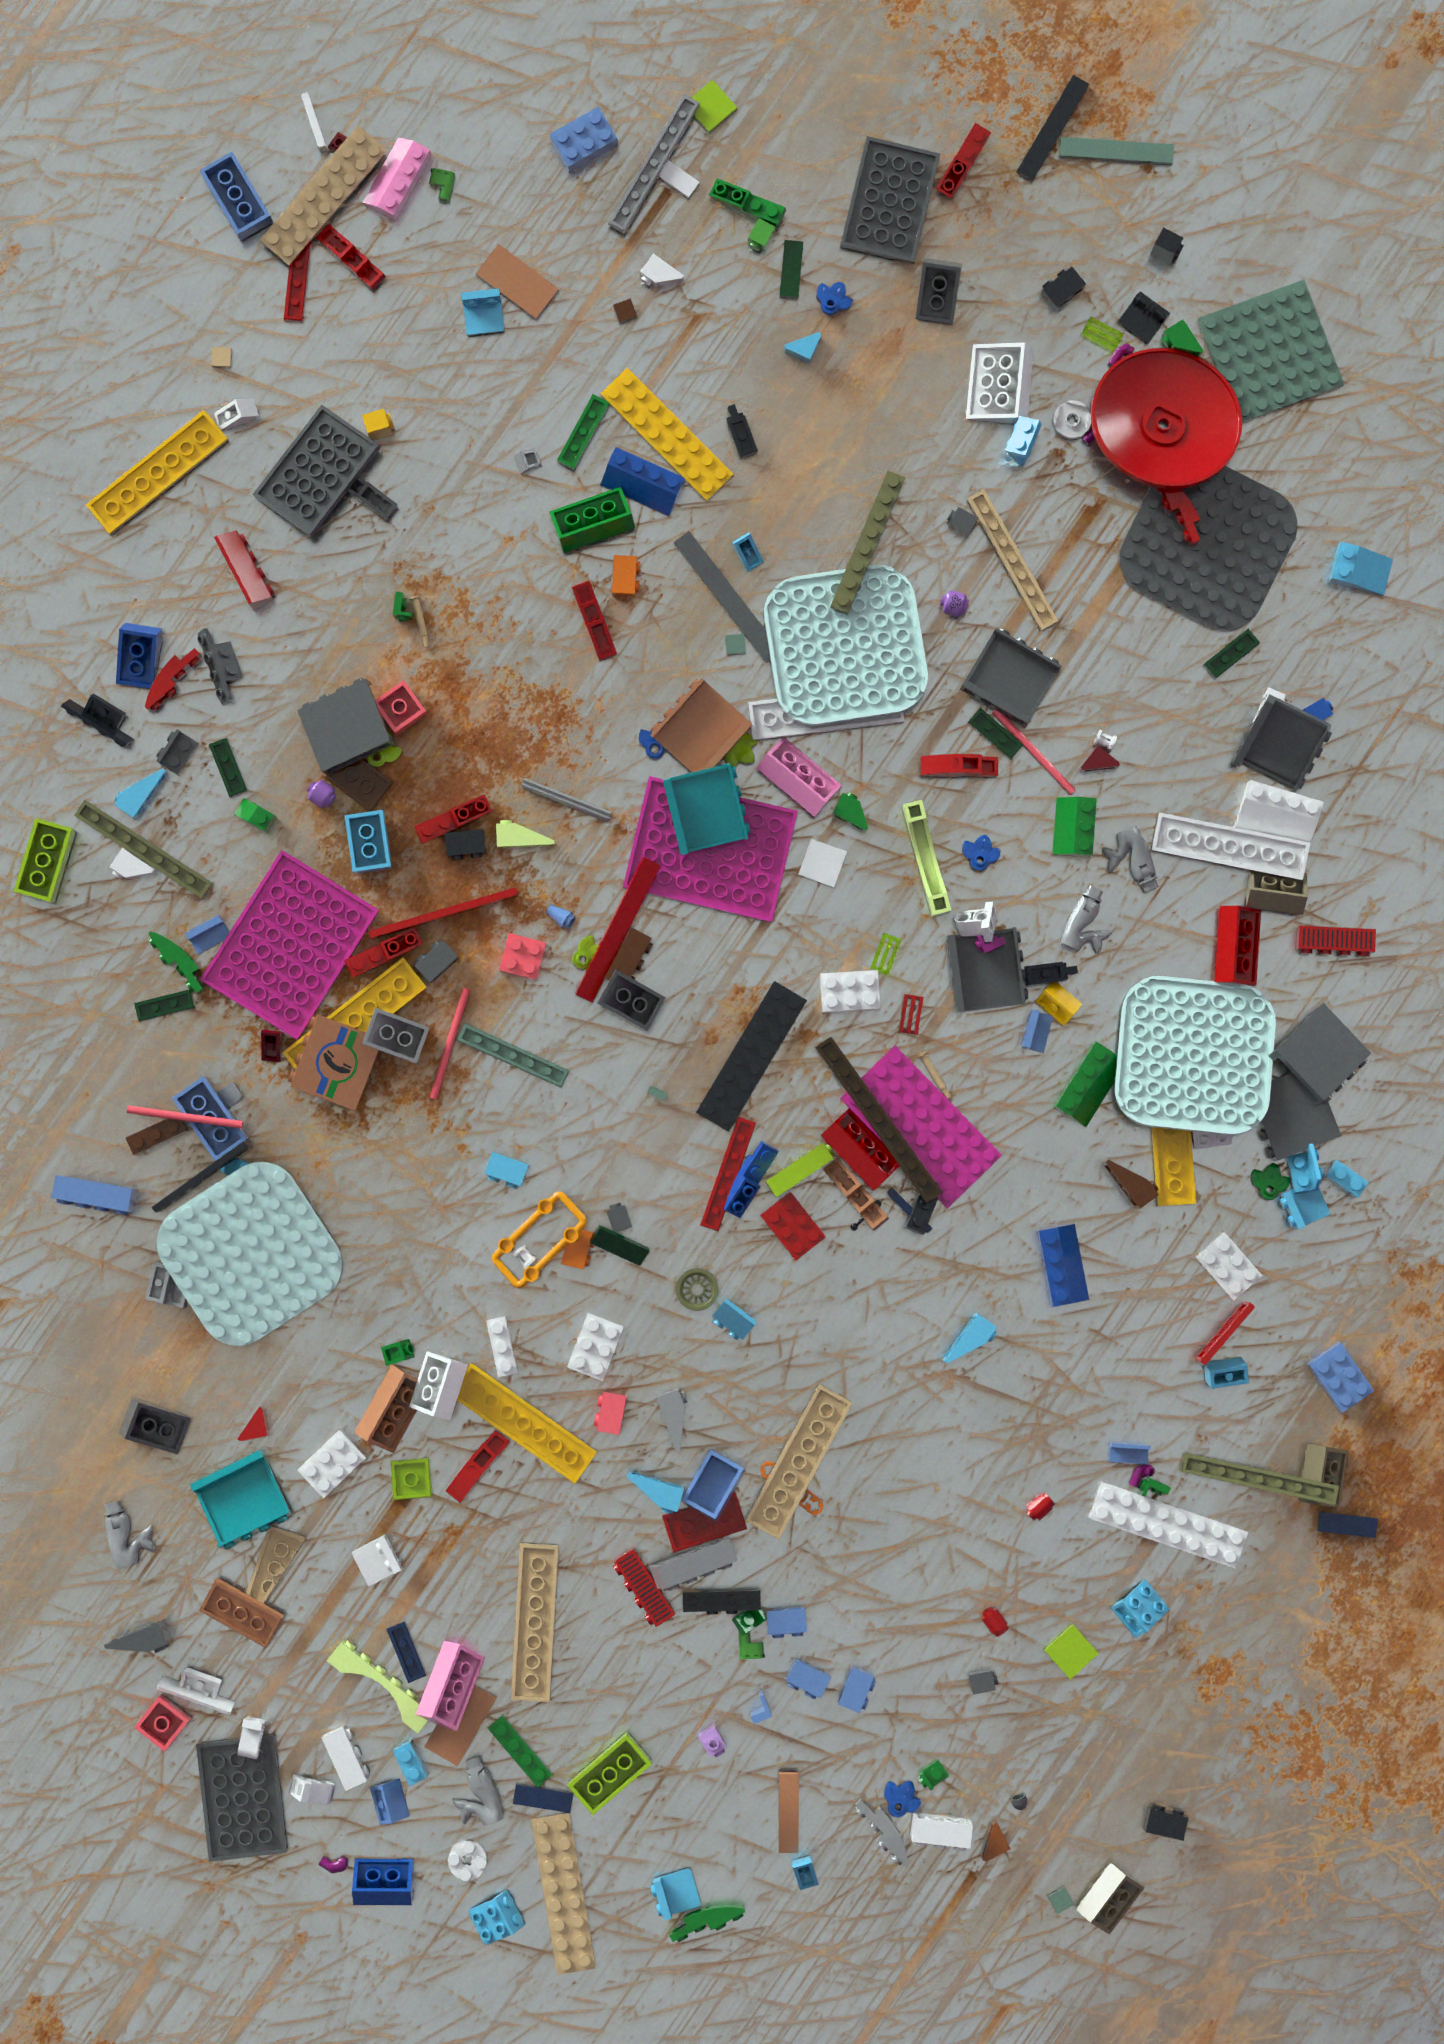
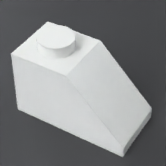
(659, 273)
(236, 413)
(129, 866)

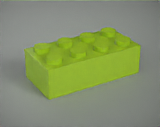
(44, 860)
(609, 1773)

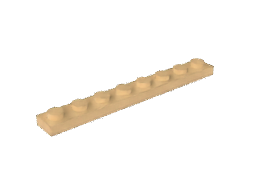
(1012, 560)

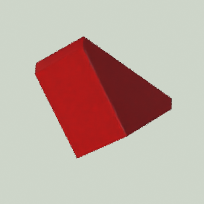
(256, 1427)

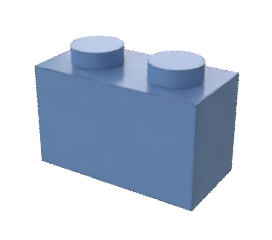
(786, 1622)
(808, 1679)
(856, 1689)

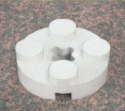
(1081, 414)
(464, 1871)

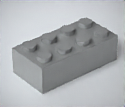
(693, 1563)

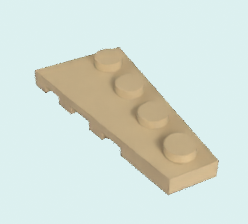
(274, 1557)

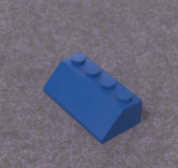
(643, 481)
(1063, 1265)

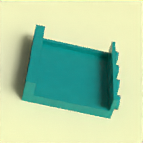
(706, 808)
(241, 1499)

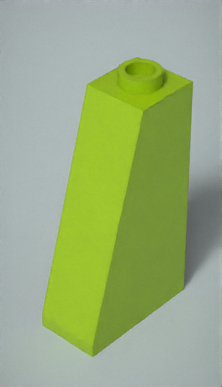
(800, 1169)

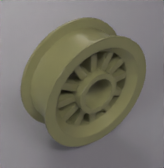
(694, 1306)

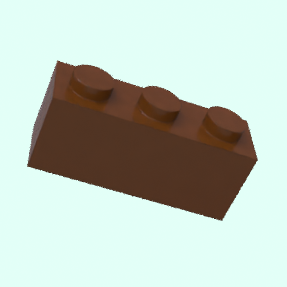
(631, 954)
(156, 1135)

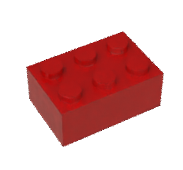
(793, 1226)

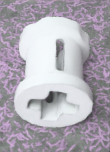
(1105, 740)
(524, 1256)

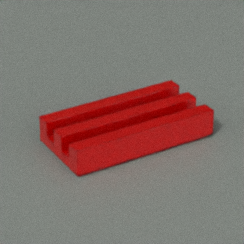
(913, 998)

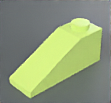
(516, 836)

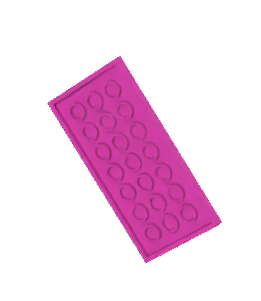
(929, 1123)

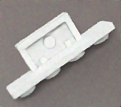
(198, 1689)

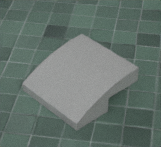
(163, 1288)

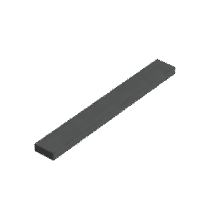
(724, 593)

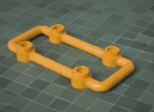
(570, 1235)

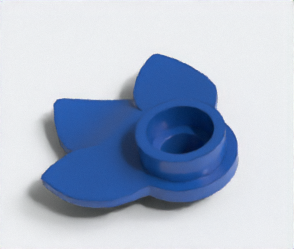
(833, 295)
(649, 742)
(982, 850)
(903, 1796)

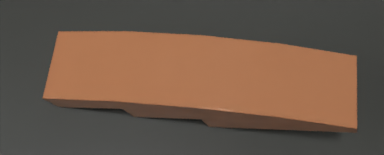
(855, 1193)
(788, 1812)

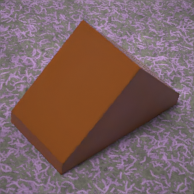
(995, 1844)

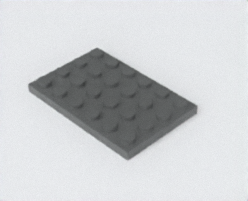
(890, 200)
(316, 470)
(241, 1800)

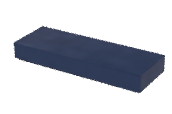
(903, 1204)
(1347, 1524)
(406, 1652)
(543, 1798)

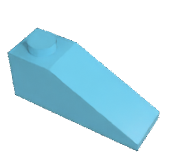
(136, 797)

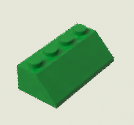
(592, 519)
(1088, 1085)

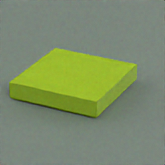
(714, 106)
(411, 1479)
(1071, 1651)

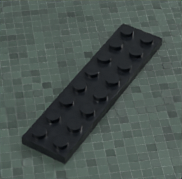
(751, 1056)

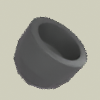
(1019, 1801)

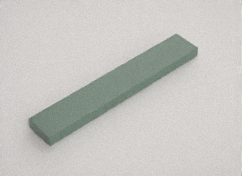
(1116, 150)
(513, 1055)

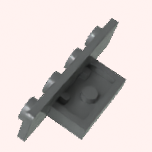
(221, 663)

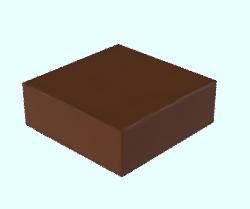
(625, 311)

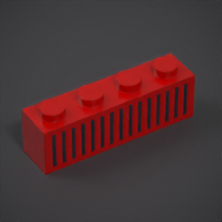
(1335, 940)
(643, 1585)

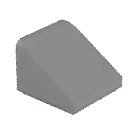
(527, 460)
(230, 1094)

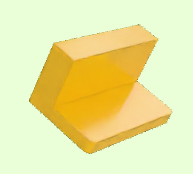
(1058, 1002)

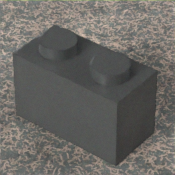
(436, 961)

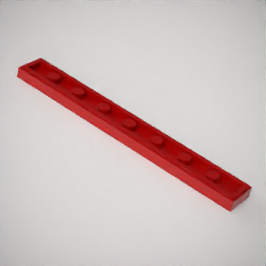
(443, 913)
(617, 929)

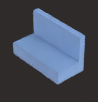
(208, 934)
(1037, 1031)
(1128, 1453)
(763, 1712)
(389, 1802)

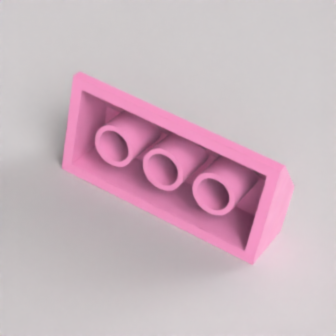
(397, 178)
(798, 776)
(450, 1685)

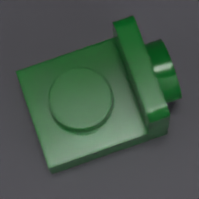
(400, 604)
(397, 1352)
(1157, 1487)
(749, 1620)
(933, 1775)

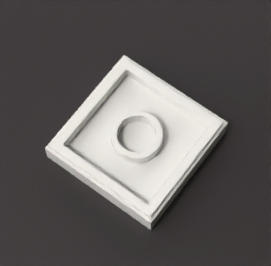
(822, 863)

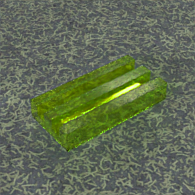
(1105, 327)
(891, 938)

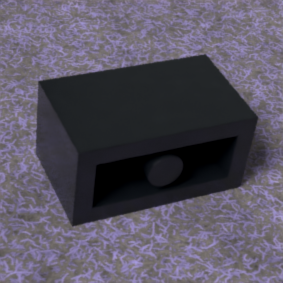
(1167, 246)
(1062, 288)
(465, 844)
(1166, 1823)

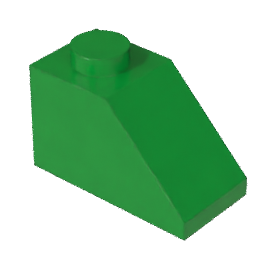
(1182, 339)
(850, 811)
(255, 815)

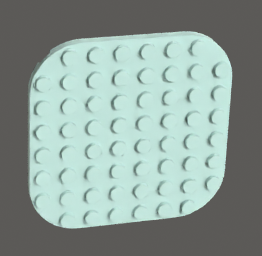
(841, 664)
(1195, 1055)
(249, 1253)

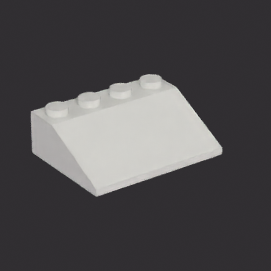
(999, 382)
(1278, 812)

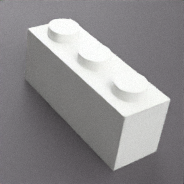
(502, 1346)
(345, 1757)

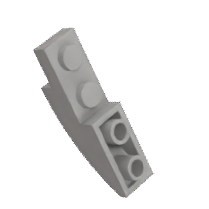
(890, 1836)

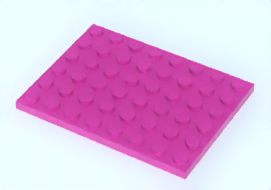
(728, 877)
(289, 945)

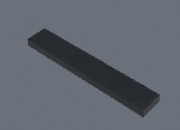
(1052, 128)
(202, 1176)

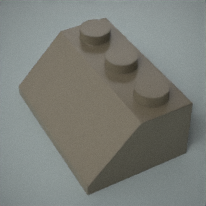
(1276, 892)
(1326, 1466)
(1109, 1898)

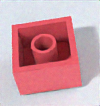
(400, 708)
(522, 957)
(611, 1412)
(163, 1722)

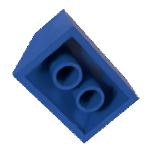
(382, 1882)

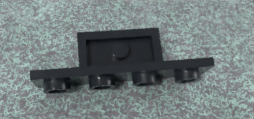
(101, 716)
(716, 1601)

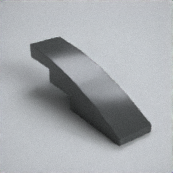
(372, 497)

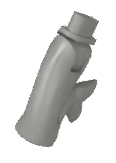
(1141, 860)
(1081, 916)
(117, 1534)
(484, 1789)

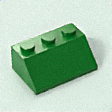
(1074, 826)

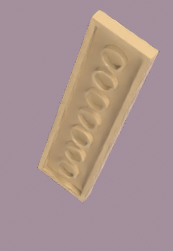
(323, 195)
(798, 1461)
(534, 1622)
(563, 1893)

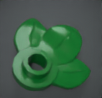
(1270, 1178)

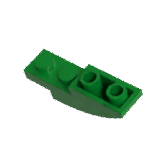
(747, 203)
(173, 954)
(713, 1915)

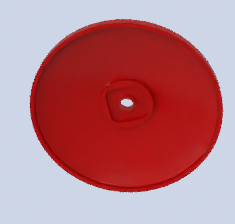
(1171, 389)

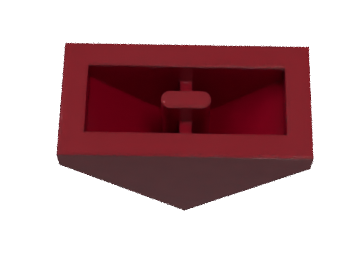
(1099, 761)
(271, 1045)

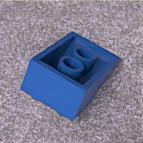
(138, 655)

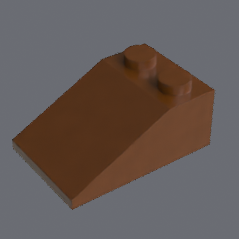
(1134, 1186)

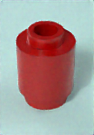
(1040, 1507)
(994, 1621)

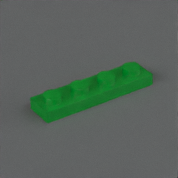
(583, 432)
(520, 1751)

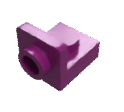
(996, 943)

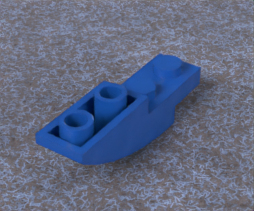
(748, 1178)

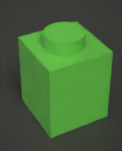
(761, 235)

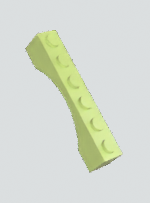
(926, 858)
(348, 1660)

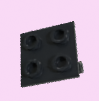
(1143, 317)

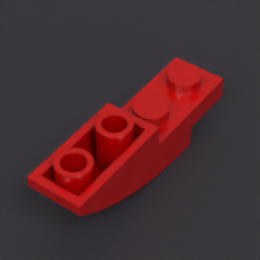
(963, 161)
(1176, 500)
(164, 684)
(959, 765)
(453, 819)
(383, 952)
(477, 1466)

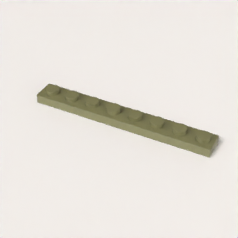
(867, 542)
(143, 849)
(1260, 1479)

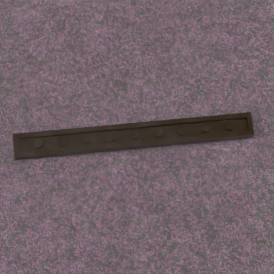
(879, 1120)

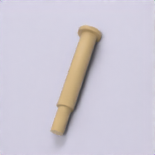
(420, 619)
(934, 1073)

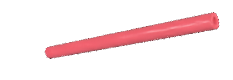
(1035, 752)
(449, 1043)
(184, 1117)

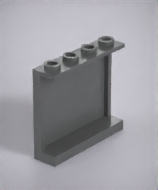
(1011, 677)
(345, 726)
(1283, 742)
(988, 978)
(1322, 1053)
(1294, 1120)

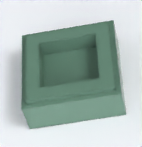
(735, 644)
(657, 1093)
(1060, 1900)

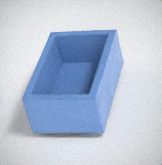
(583, 139)
(1340, 1377)
(713, 1485)

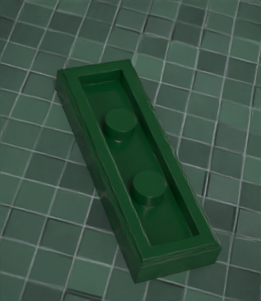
(791, 269)
(1231, 653)
(995, 733)
(228, 767)
(164, 1005)
(619, 1245)

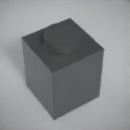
(962, 521)
(618, 1217)
(982, 1681)

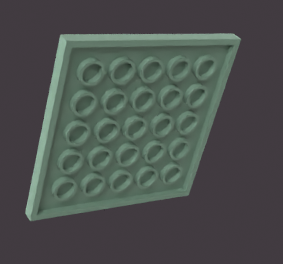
(1272, 350)

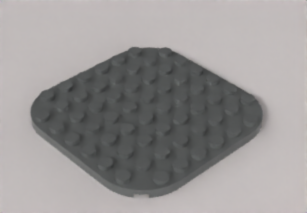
(1229, 572)

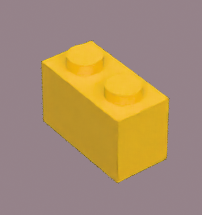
(378, 424)

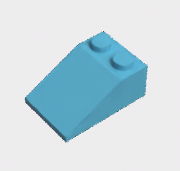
(1360, 569)
(734, 1319)
(973, 1336)
(660, 1492)

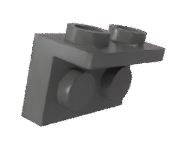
(176, 752)

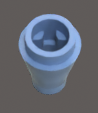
(561, 916)

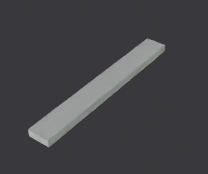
(654, 163)

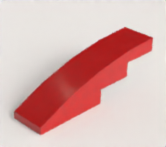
(350, 256)
(594, 619)

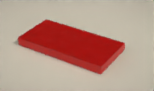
(1224, 1333)
(691, 1528)

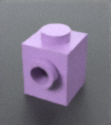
(712, 1741)

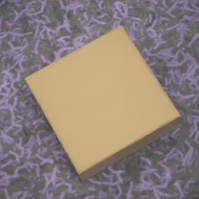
(221, 357)

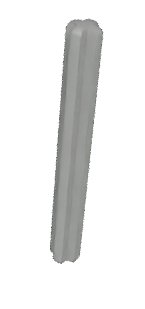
(566, 799)

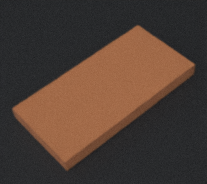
(517, 281)
(241, 1612)
(454, 1744)

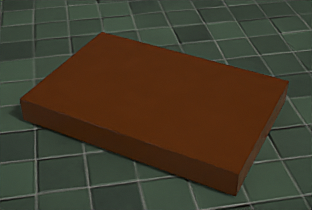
(361, 783)

